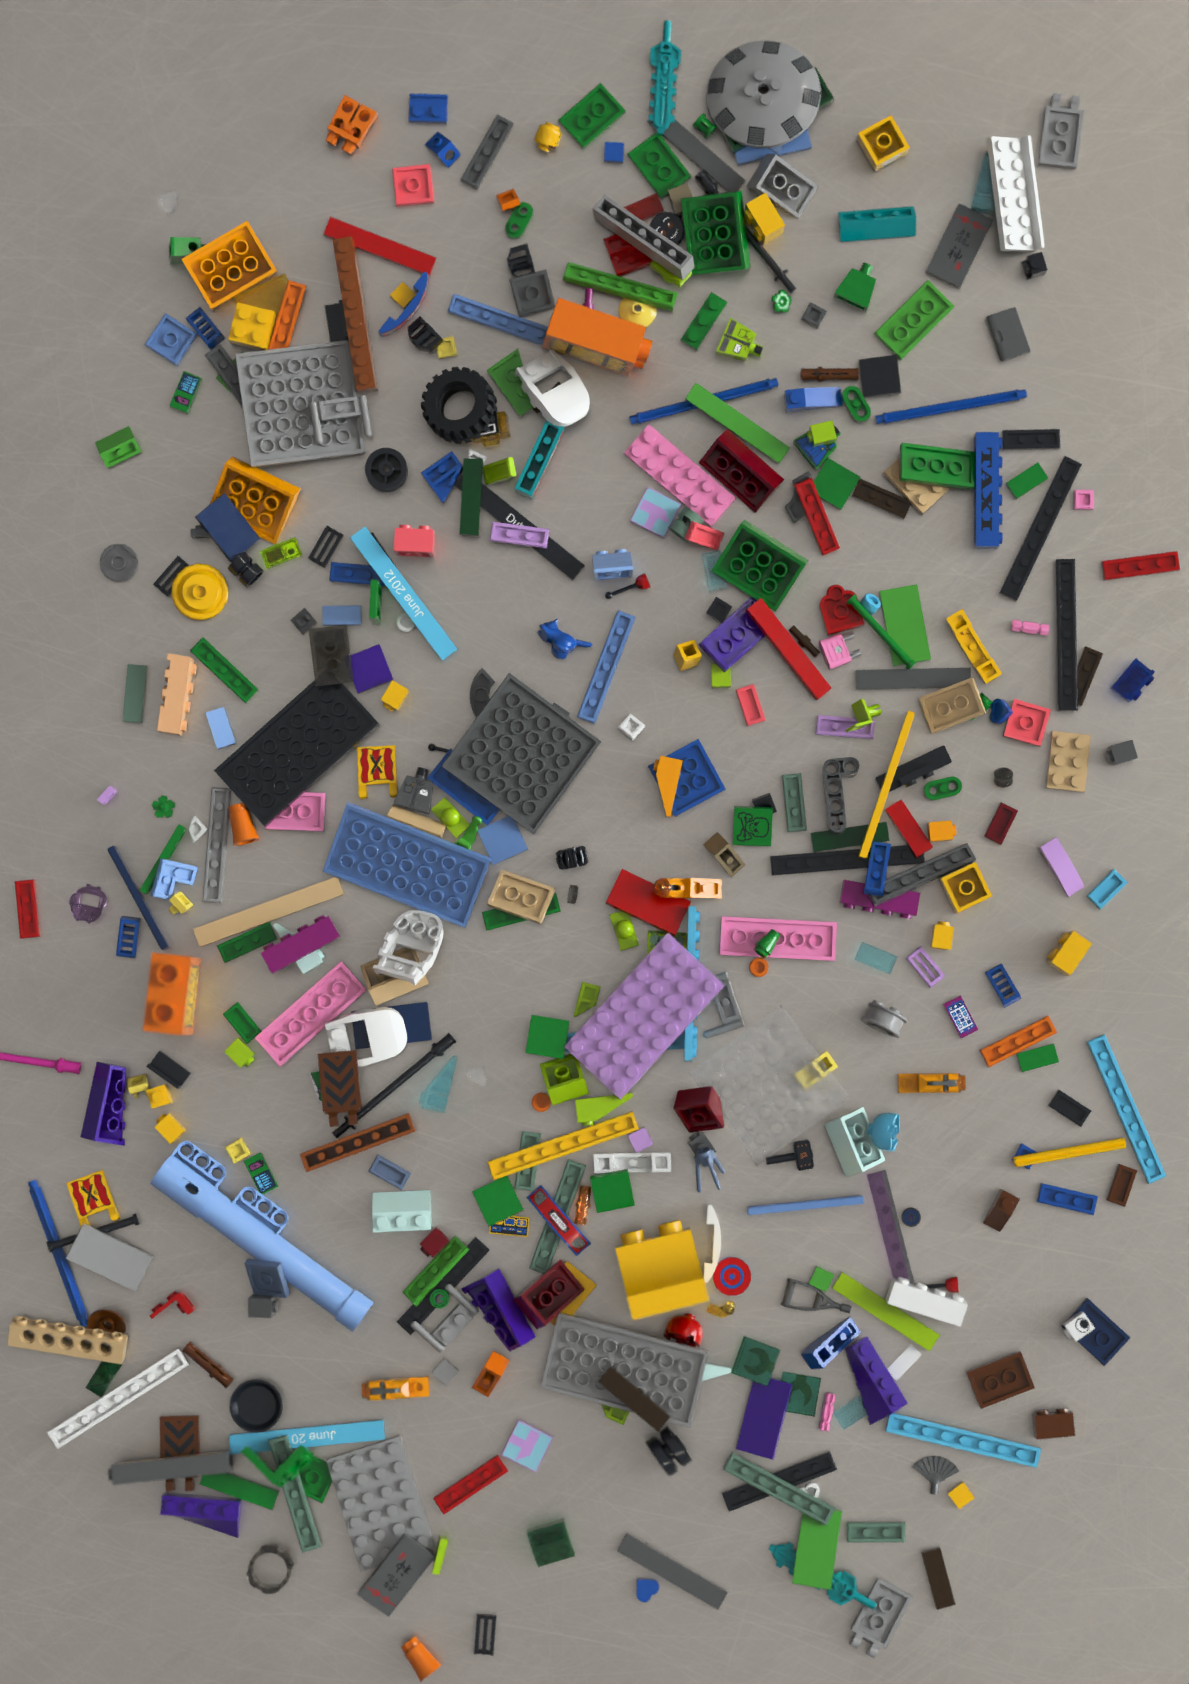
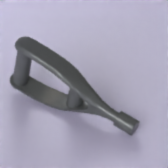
(818, 1300)

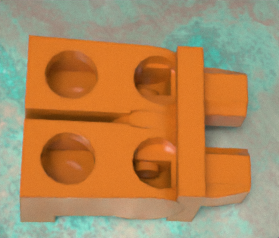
(350, 124)

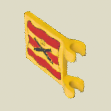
(377, 767)
(92, 1195)

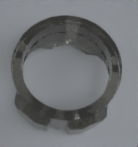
(270, 1588)

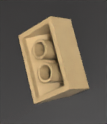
(417, 821)
(384, 987)

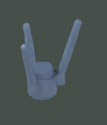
(706, 1157)

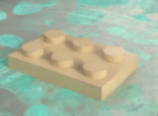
(920, 495)
(952, 705)
(1068, 761)
(521, 897)

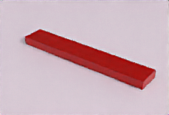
(381, 246)
(788, 649)

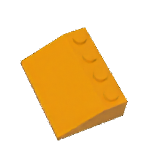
(229, 265)
(258, 496)

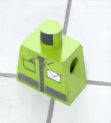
(738, 342)

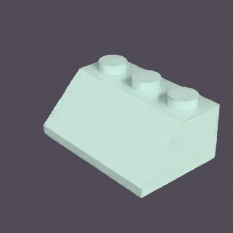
(853, 1143)
(401, 1211)

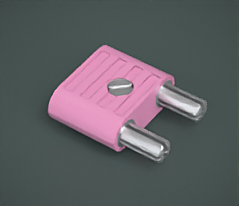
(835, 650)

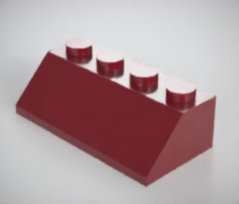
(741, 470)

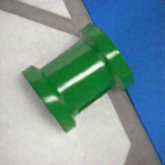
(707, 132)

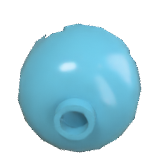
(884, 1131)

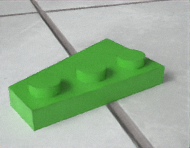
(509, 385)

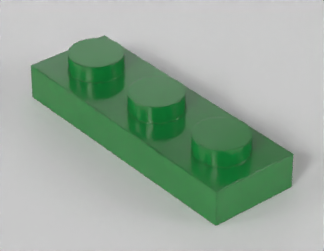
(703, 321)

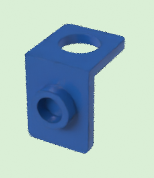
(440, 146)

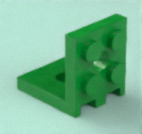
(286, 1471)

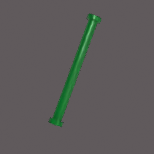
(881, 632)

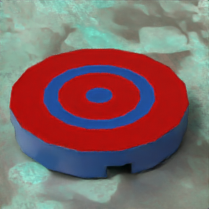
(732, 1276)

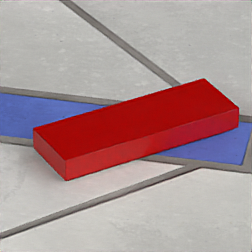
(908, 828)
(27, 909)

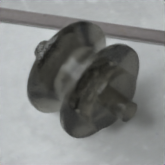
(1003, 777)

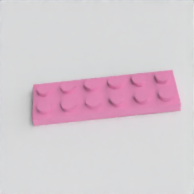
(679, 475)
(797, 938)
(309, 1013)

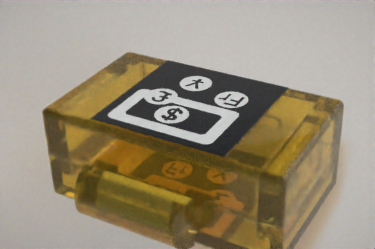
(497, 430)

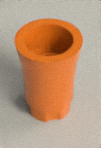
(242, 825)
(420, 1658)

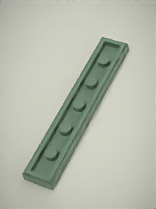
(564, 1198)
(779, 1489)
(296, 1498)

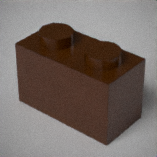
(1053, 1424)

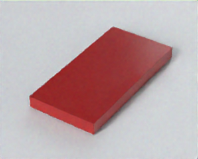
(637, 898)

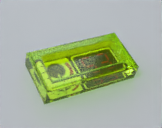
(281, 553)

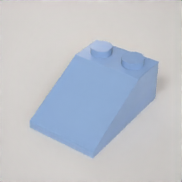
(612, 565)

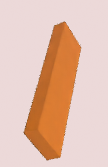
(287, 315)
(1018, 1041)

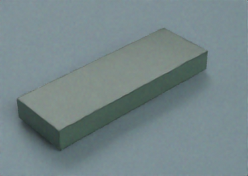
(135, 693)
(794, 802)
(526, 1178)
(875, 1531)

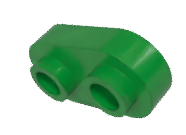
(519, 220)
(856, 404)
(942, 789)

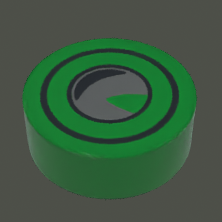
(439, 1298)

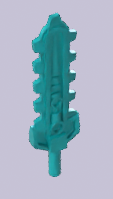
(665, 58)
(843, 1584)

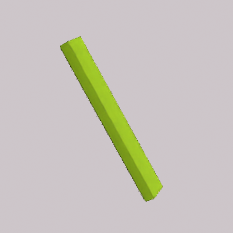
(887, 1313)

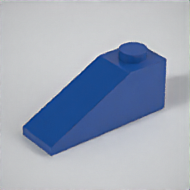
(812, 398)
(830, 1344)

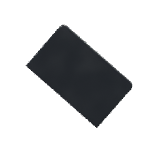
(336, 322)
(169, 1070)

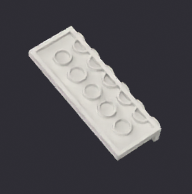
(1015, 194)

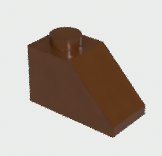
(1001, 1210)

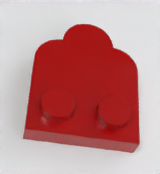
(836, 613)

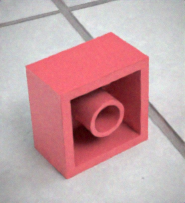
(414, 541)

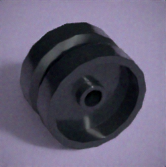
(670, 1450)

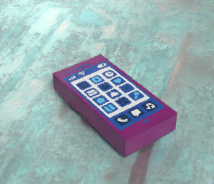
(960, 1017)

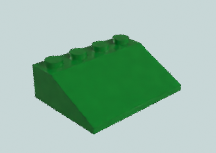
(716, 232)
(759, 565)

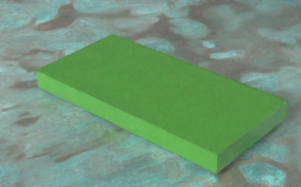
(914, 320)
(905, 622)
(816, 1551)

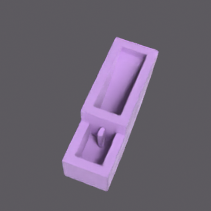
(1061, 866)

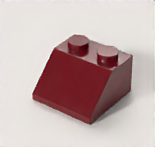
(699, 1109)

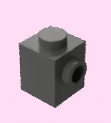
(1121, 752)
(262, 1306)

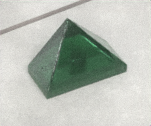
(103, 1377)

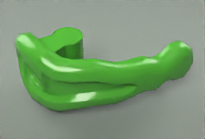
(469, 836)

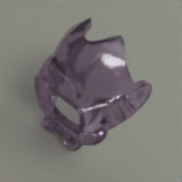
(87, 912)

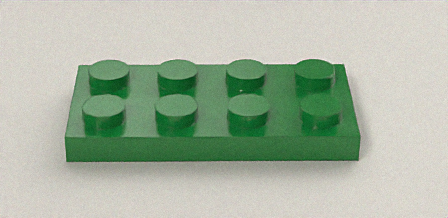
(937, 466)

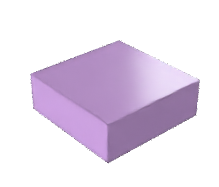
(107, 795)
(640, 1139)

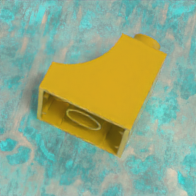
(660, 1270)

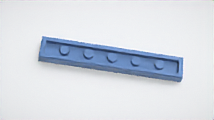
(497, 319)
(606, 667)
(803, 1205)

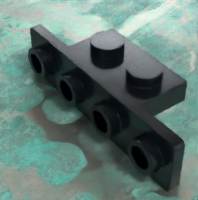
(919, 767)

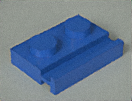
(428, 108)

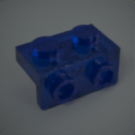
(1132, 680)

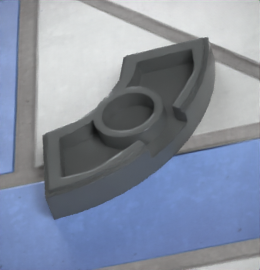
(794, 507)
(480, 691)

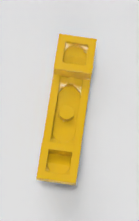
(973, 647)

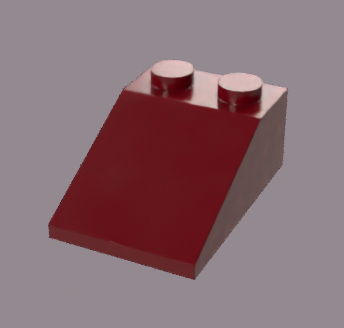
(548, 1295)

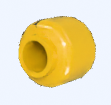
(547, 136)

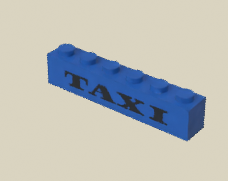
(987, 490)

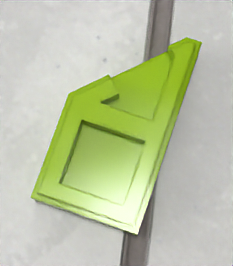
(587, 998)
(615, 1414)
(439, 1553)

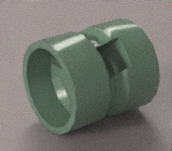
(679, 525)

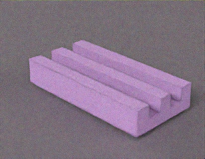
(922, 975)

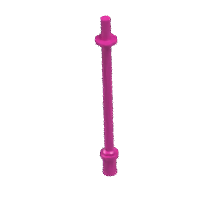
(60, 1065)

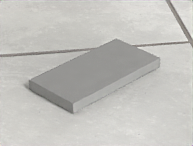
(109, 1257)

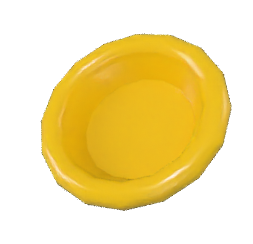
(199, 591)

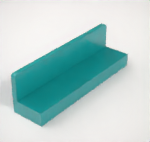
(877, 223)

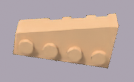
(176, 694)

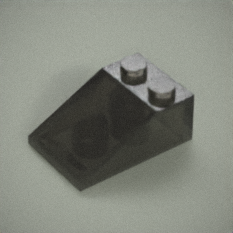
(331, 655)

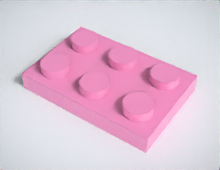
(303, 814)

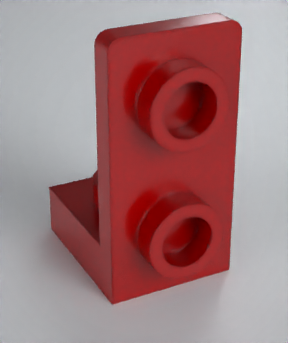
(183, 1305)

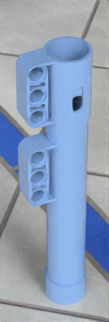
(255, 1231)

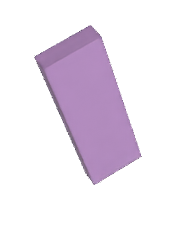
(519, 535)
(837, 725)

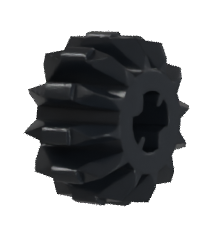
(572, 857)

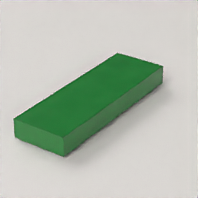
(247, 942)

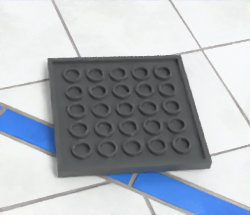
(521, 753)

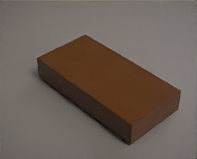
(1121, 1185)

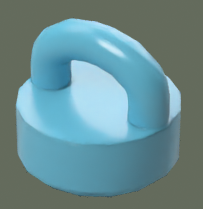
(870, 603)

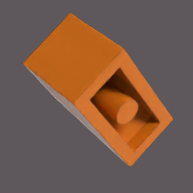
(490, 1374)

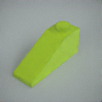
(596, 1107)

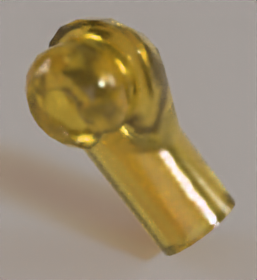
(723, 1311)

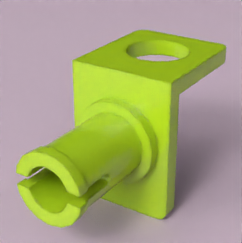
(863, 714)

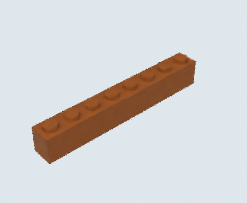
(355, 314)

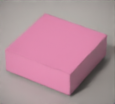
(1083, 499)

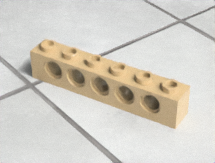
(58, 1344)

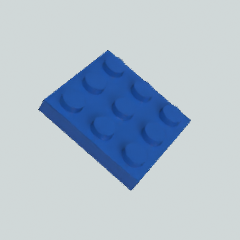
(696, 779)

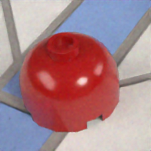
(684, 1330)

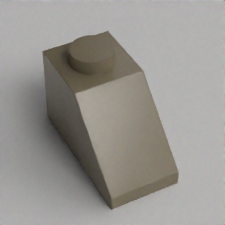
(724, 854)

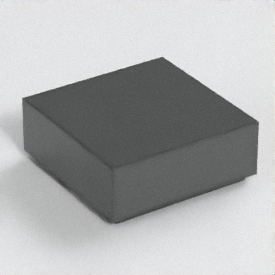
(813, 315)

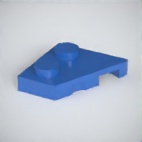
(443, 475)

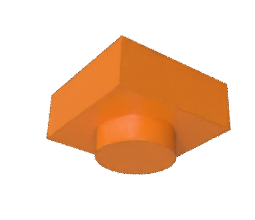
(508, 199)

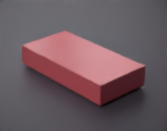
(704, 535)
(750, 705)

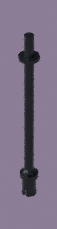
(711, 188)
(437, 1050)

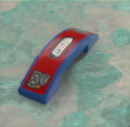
(391, 325)
(558, 1220)

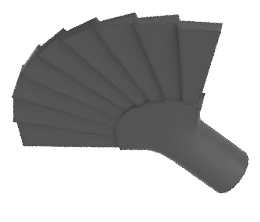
(935, 1470)

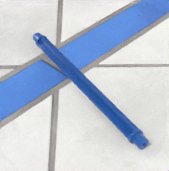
(686, 405)
(951, 406)
(58, 1254)

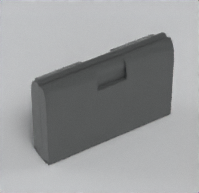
(1008, 334)

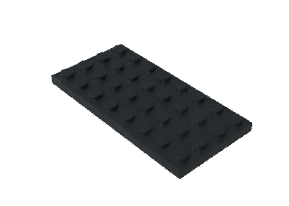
(296, 749)

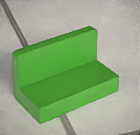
(117, 447)

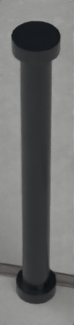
(106, 1228)

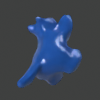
(561, 642)

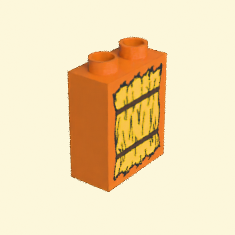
(596, 338)
(172, 994)

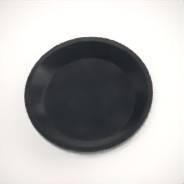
(256, 1405)

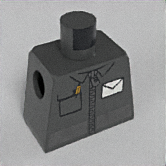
(416, 792)

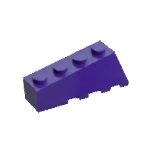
(105, 1105)
(496, 1302)
(876, 1385)
(208, 1511)

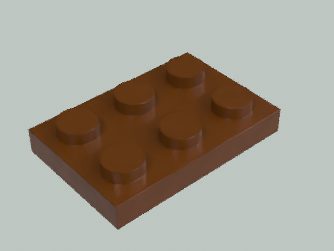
(1000, 1380)

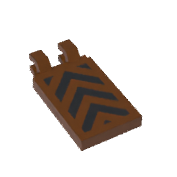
(340, 1085)
(177, 1438)

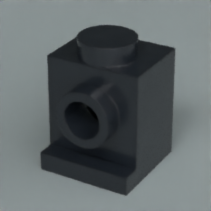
(1034, 266)

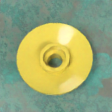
(643, 317)

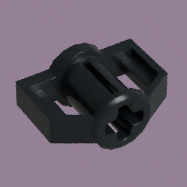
(529, 264)
(423, 335)

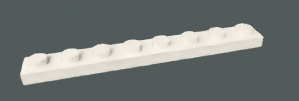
(118, 1398)

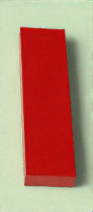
(816, 516)
(1140, 565)
(470, 1484)

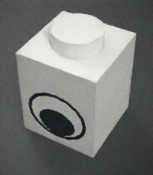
(1077, 1326)

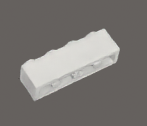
(926, 1301)

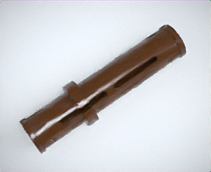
(852, 374)
(208, 1365)

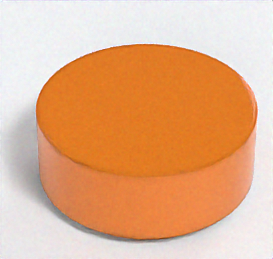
(758, 967)
(541, 1102)

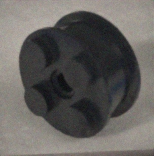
(389, 480)

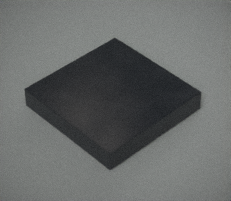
(880, 376)

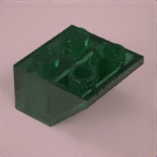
(550, 1542)

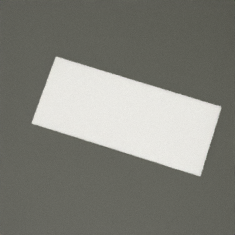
(904, 1362)

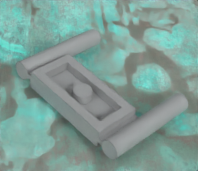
(339, 409)
(727, 1008)
(451, 1325)

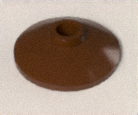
(107, 1321)

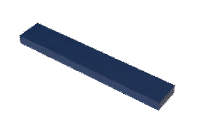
(138, 897)

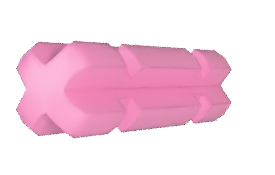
(1030, 627)
(827, 1411)

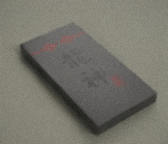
(959, 245)
(396, 1574)

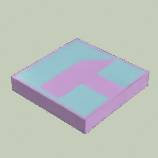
(655, 512)
(527, 1445)

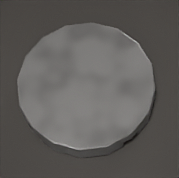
(118, 562)

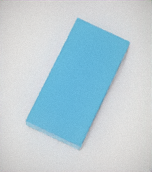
(1107, 889)

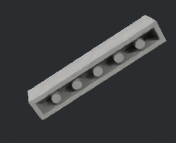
(643, 237)

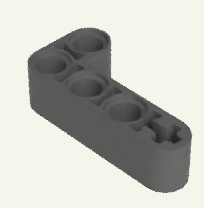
(837, 797)

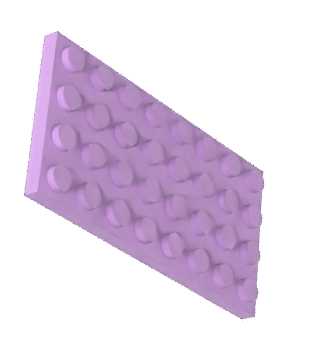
(644, 1016)

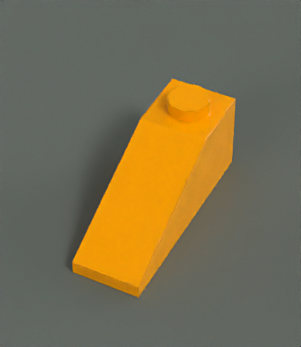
(667, 777)

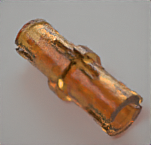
(582, 1205)

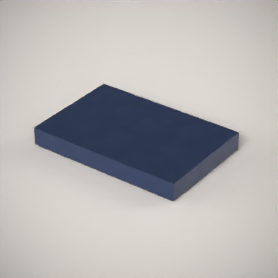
(227, 527)
(1106, 1337)

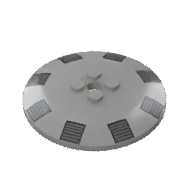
(763, 118)

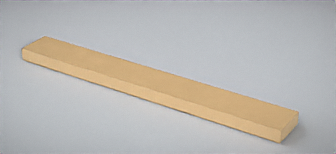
(268, 911)

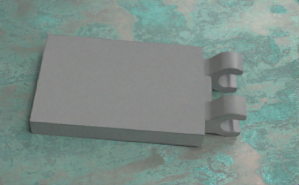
(1061, 133)
(880, 1624)

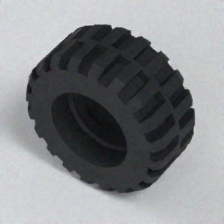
(440, 391)

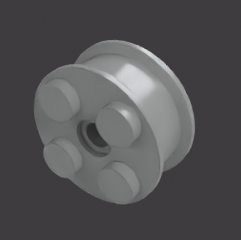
(883, 1019)

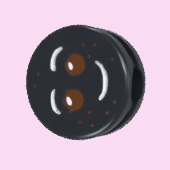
(669, 225)

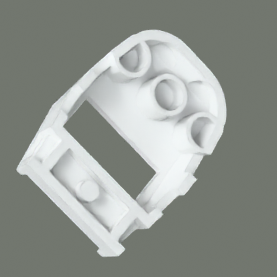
(561, 404)
(415, 931)
(384, 1030)

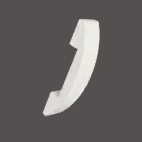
(633, 1162)
(709, 1267)

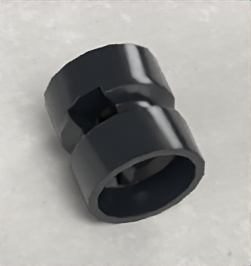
(243, 567)

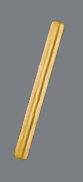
(1069, 1152)

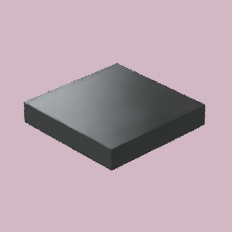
(532, 292)

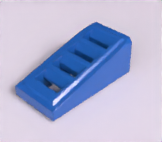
(214, 336)
(128, 920)
(1010, 1000)

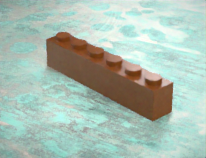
(358, 1142)

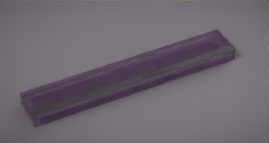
(889, 1225)

